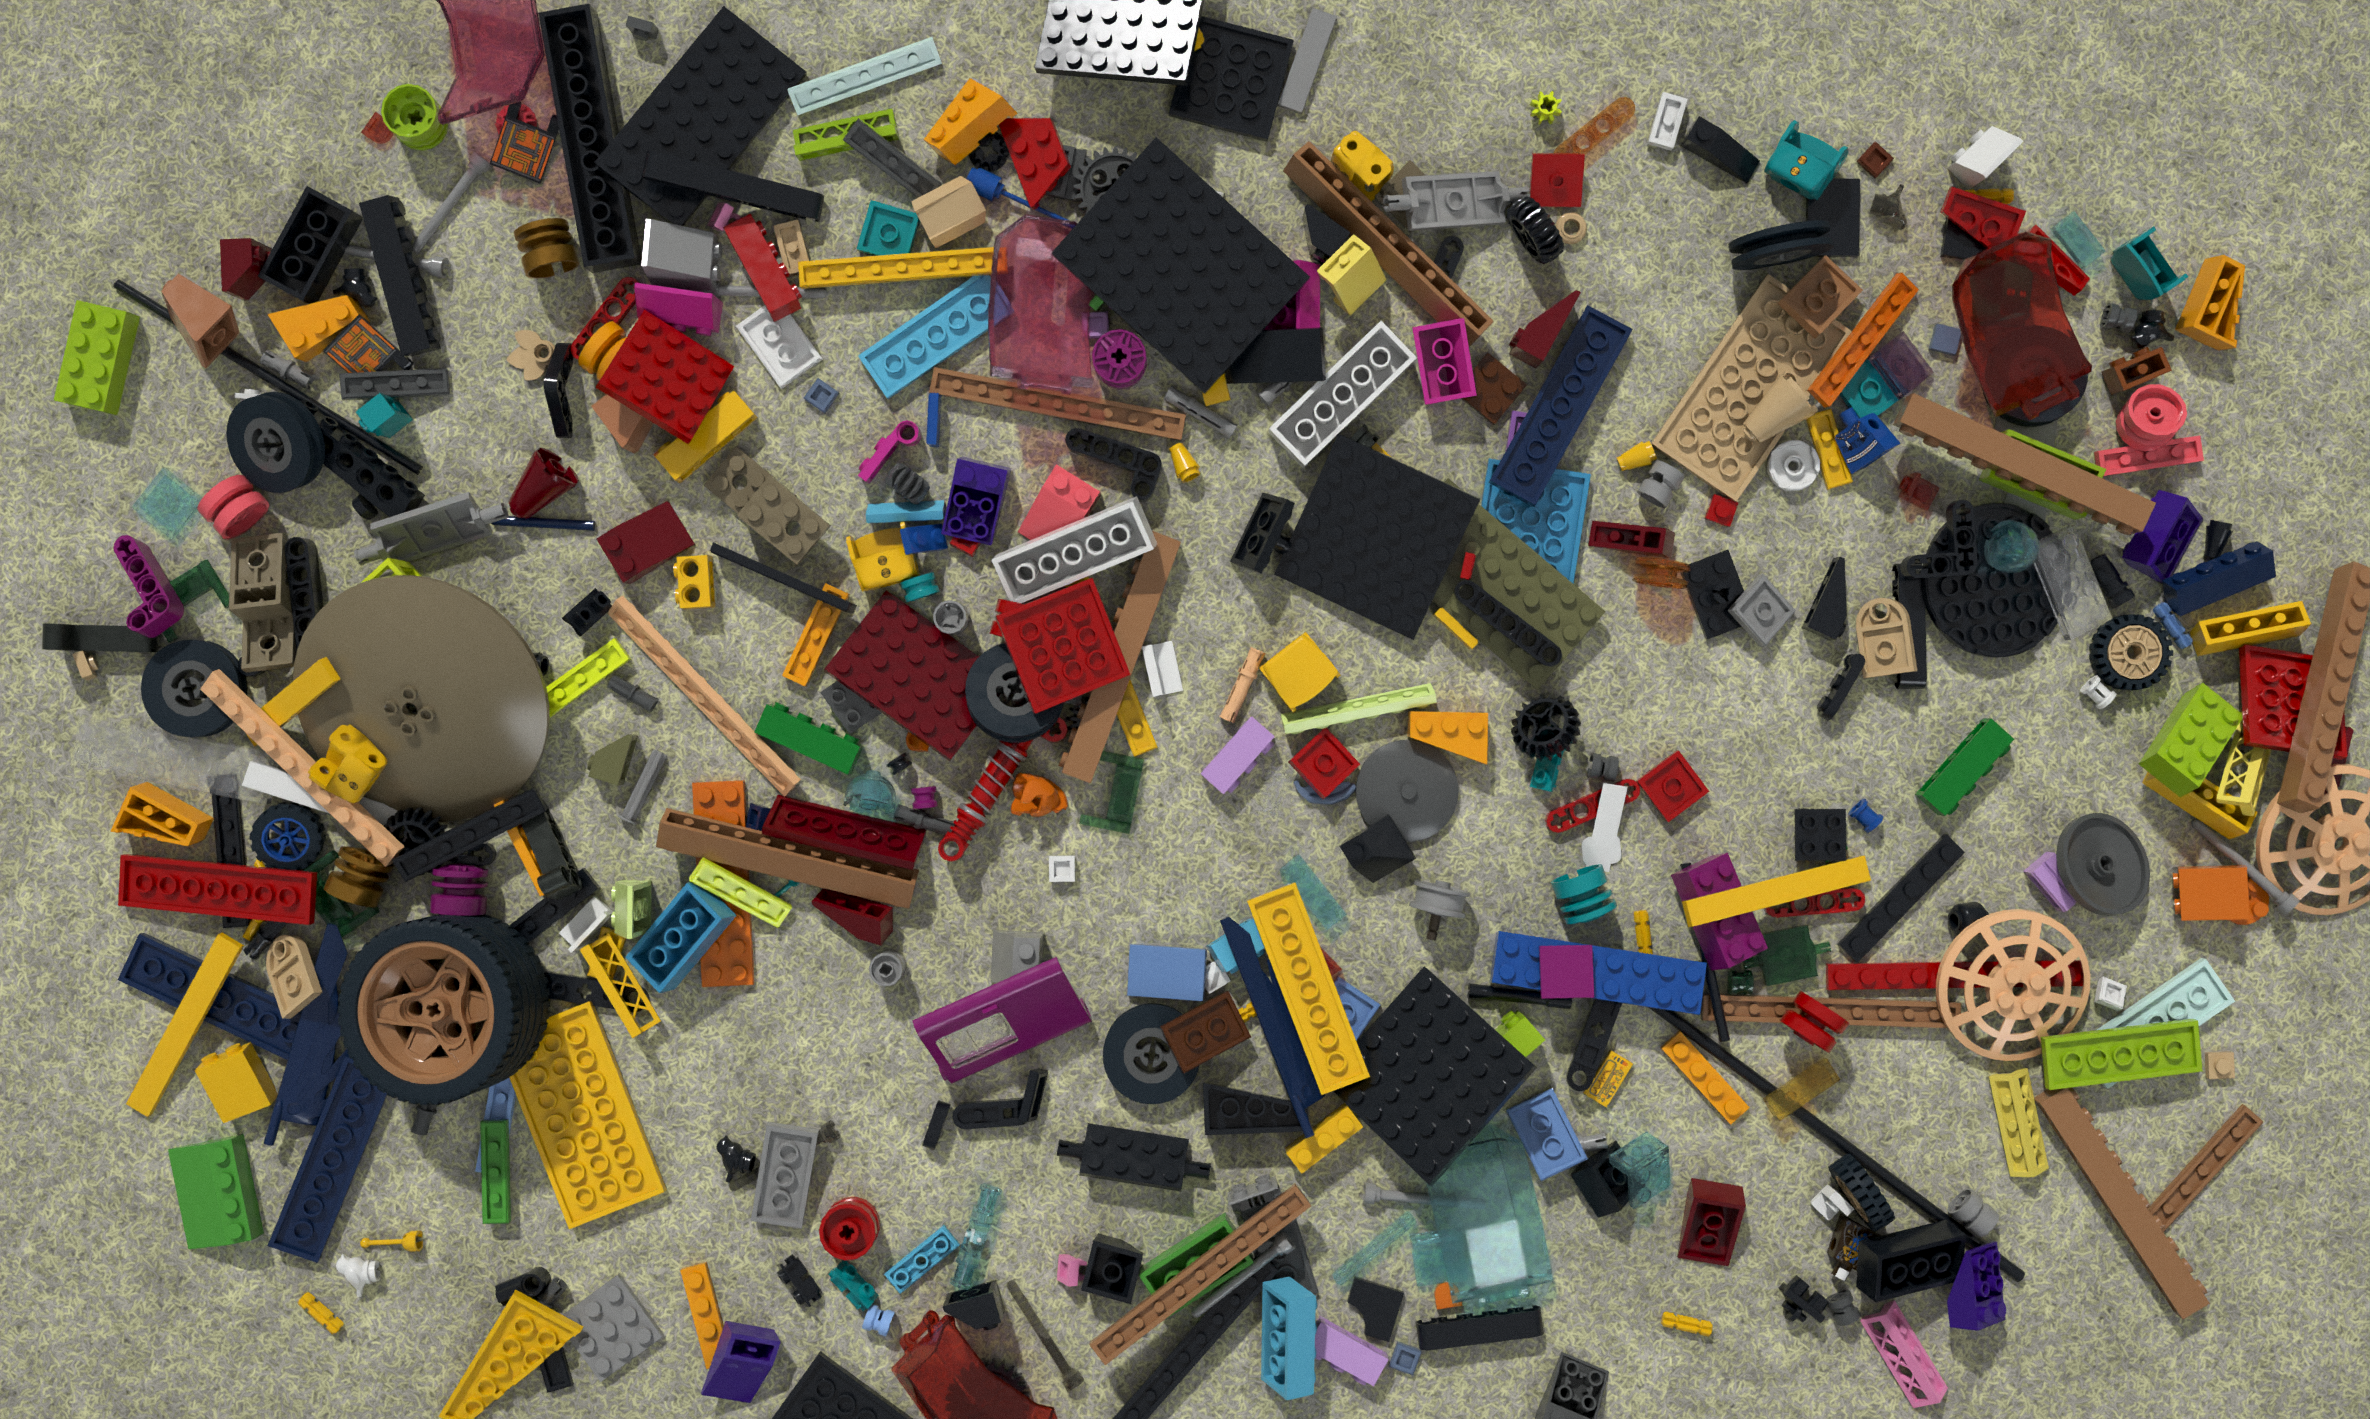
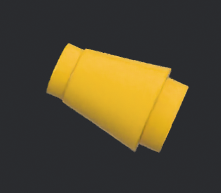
(1637, 456)
(1184, 464)

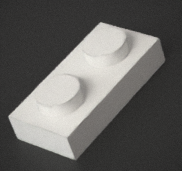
(1667, 121)

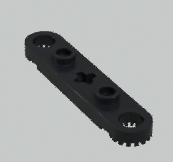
(566, 988)
(1591, 1048)

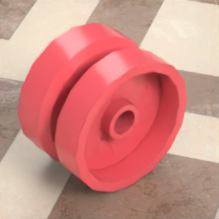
(2151, 417)
(233, 506)

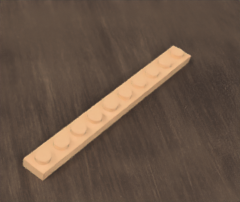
(703, 695)
(297, 763)

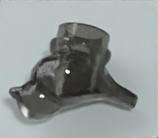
(1890, 209)

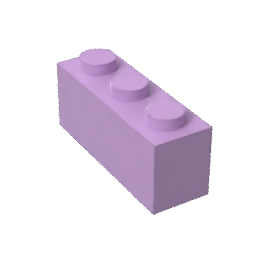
(1238, 756)
(1348, 1352)

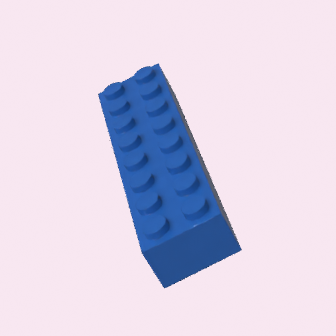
(1617, 973)

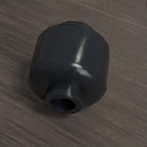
(1964, 915)

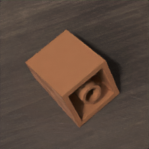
(200, 318)
(623, 423)

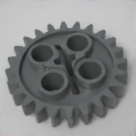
(1104, 165)

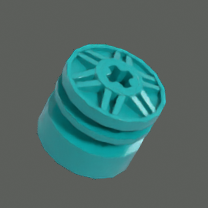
(1584, 896)

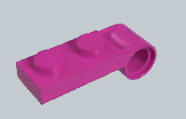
(885, 448)

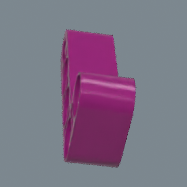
(161, 603)

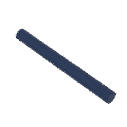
(551, 523)

